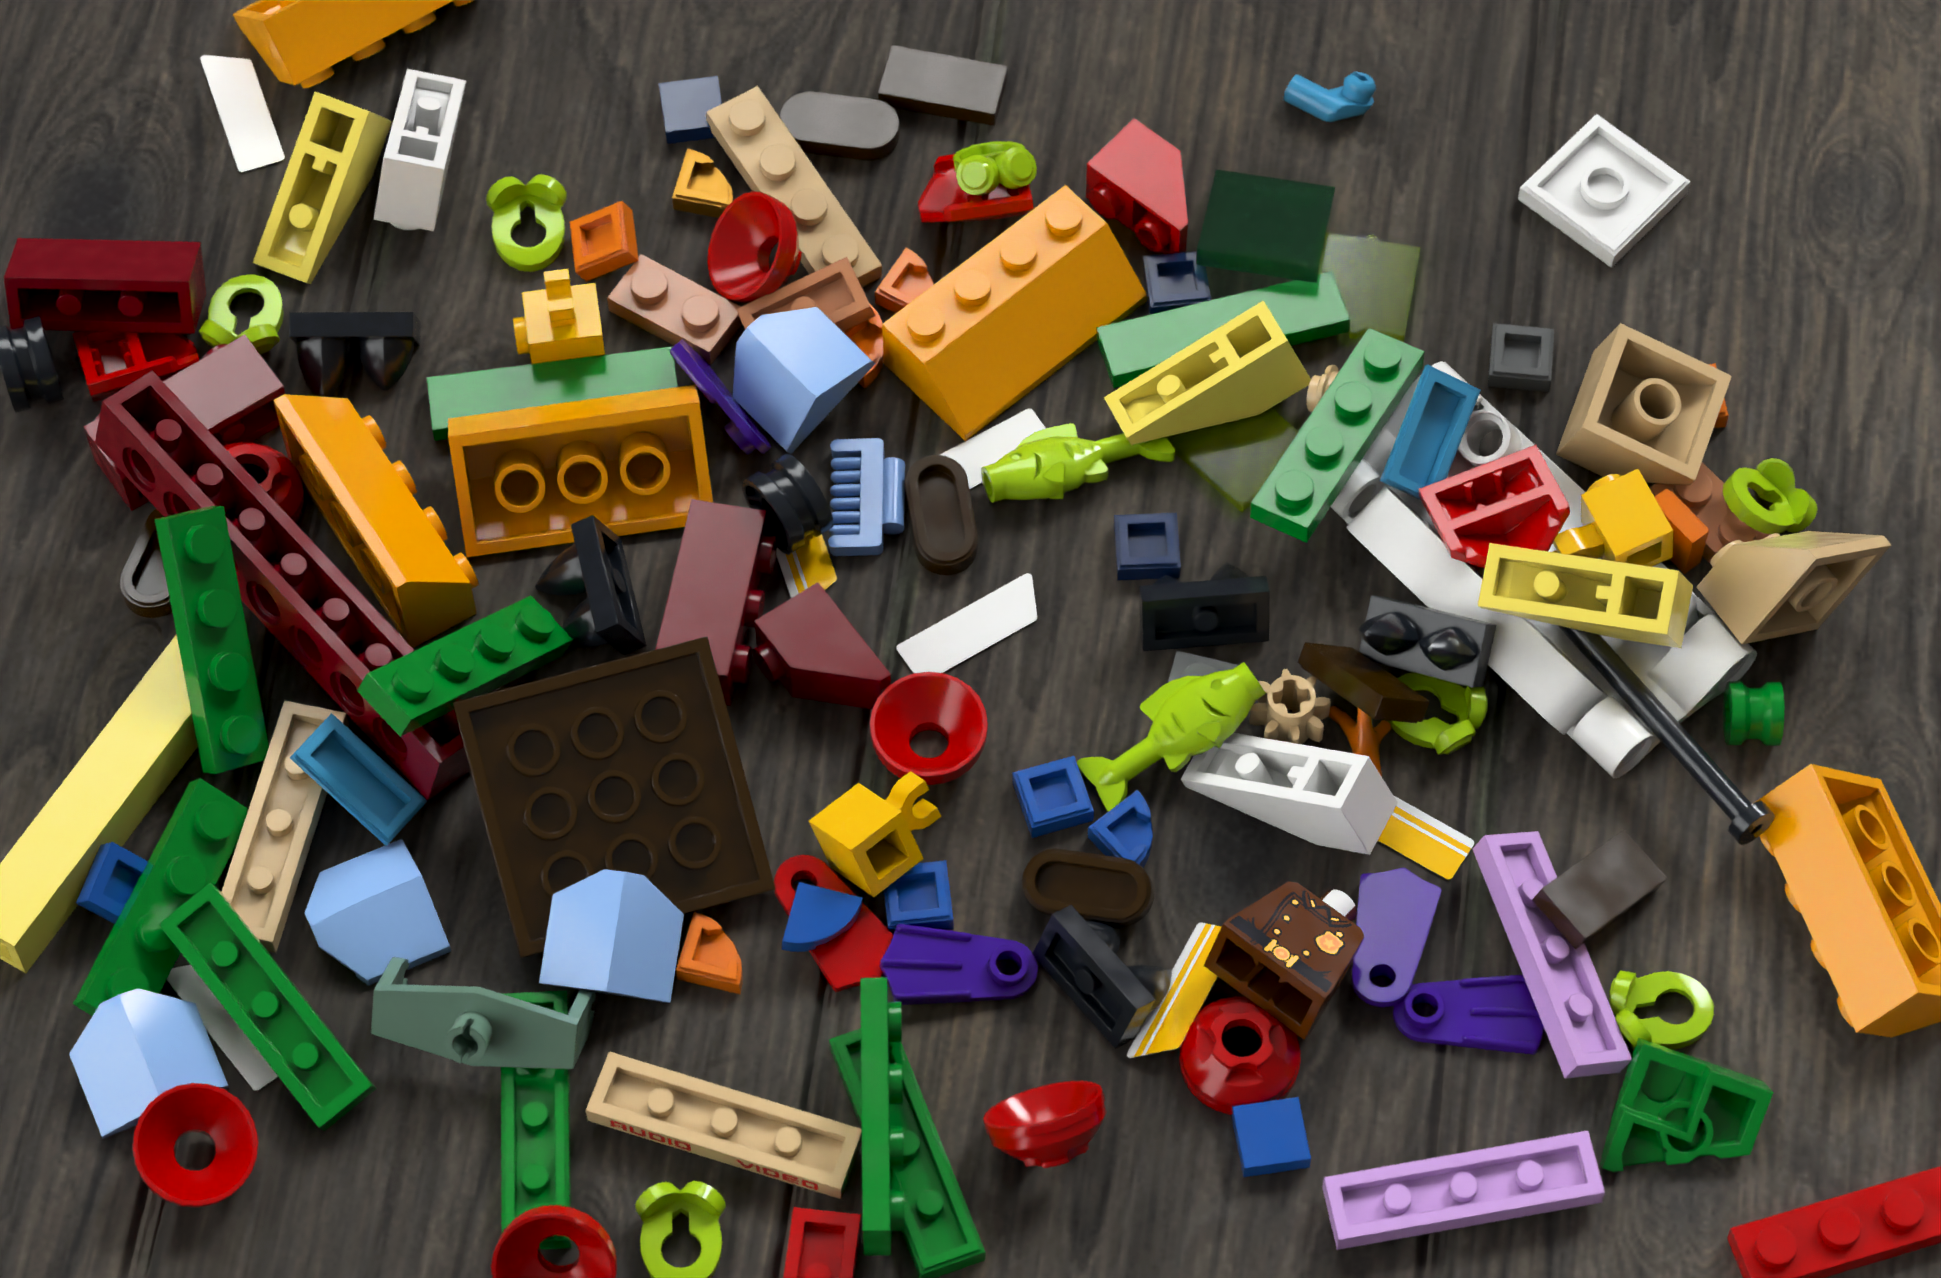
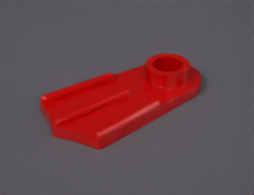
(850, 954)

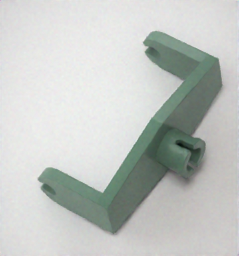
(478, 1024)

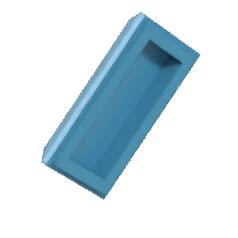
(1430, 432)
(358, 779)

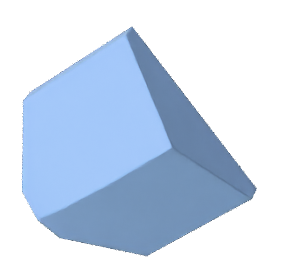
(795, 372)
(375, 912)
(613, 937)
(139, 1050)

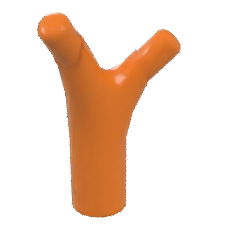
(1361, 735)

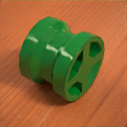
(1753, 713)

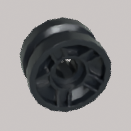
(28, 365)
(791, 502)

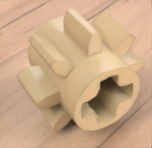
(1293, 694)

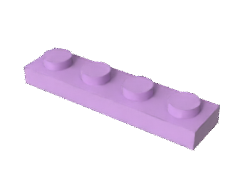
(1556, 974)
(1462, 1190)

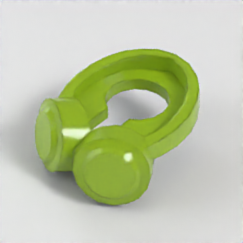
(987, 164)
(508, 199)
(263, 327)
(1774, 482)
(1466, 703)
(1630, 992)
(662, 1204)

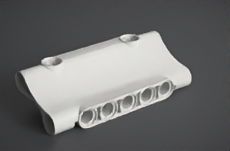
(1526, 652)

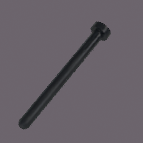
(1747, 818)

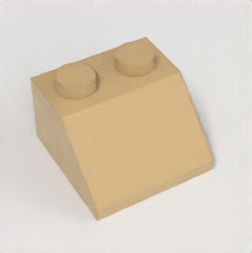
(1643, 410)
(1787, 580)

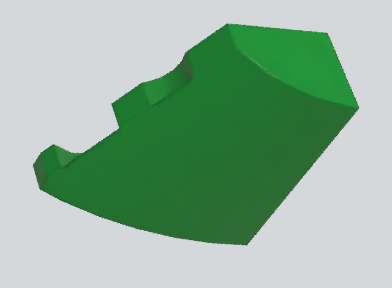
(1682, 1110)

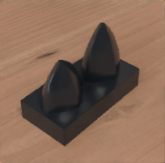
(327, 340)
(600, 569)
(1204, 613)
(1427, 641)
(1086, 966)

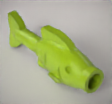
(1059, 461)
(1187, 721)

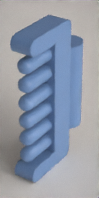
(880, 497)

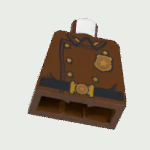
(1289, 952)

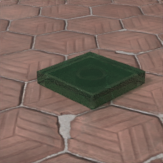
(1265, 226)

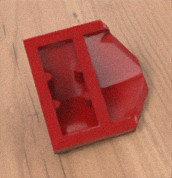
(947, 202)
(121, 358)
(1497, 503)

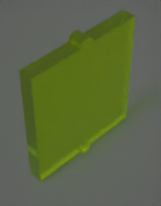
(1373, 281)
(1236, 454)

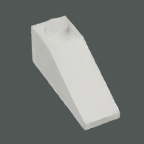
(419, 150)
(1299, 788)

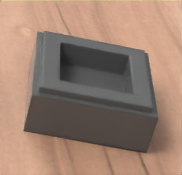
(1521, 357)

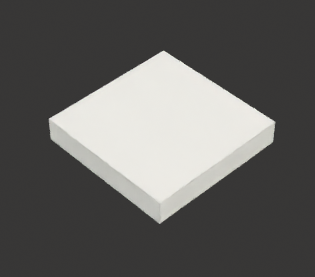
(1604, 190)

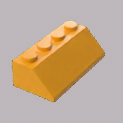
(310, 36)
(1012, 313)
(547, 466)
(377, 516)
(1860, 897)

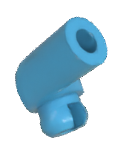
(1333, 104)

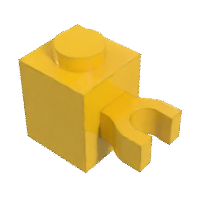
(559, 321)
(1619, 523)
(871, 836)

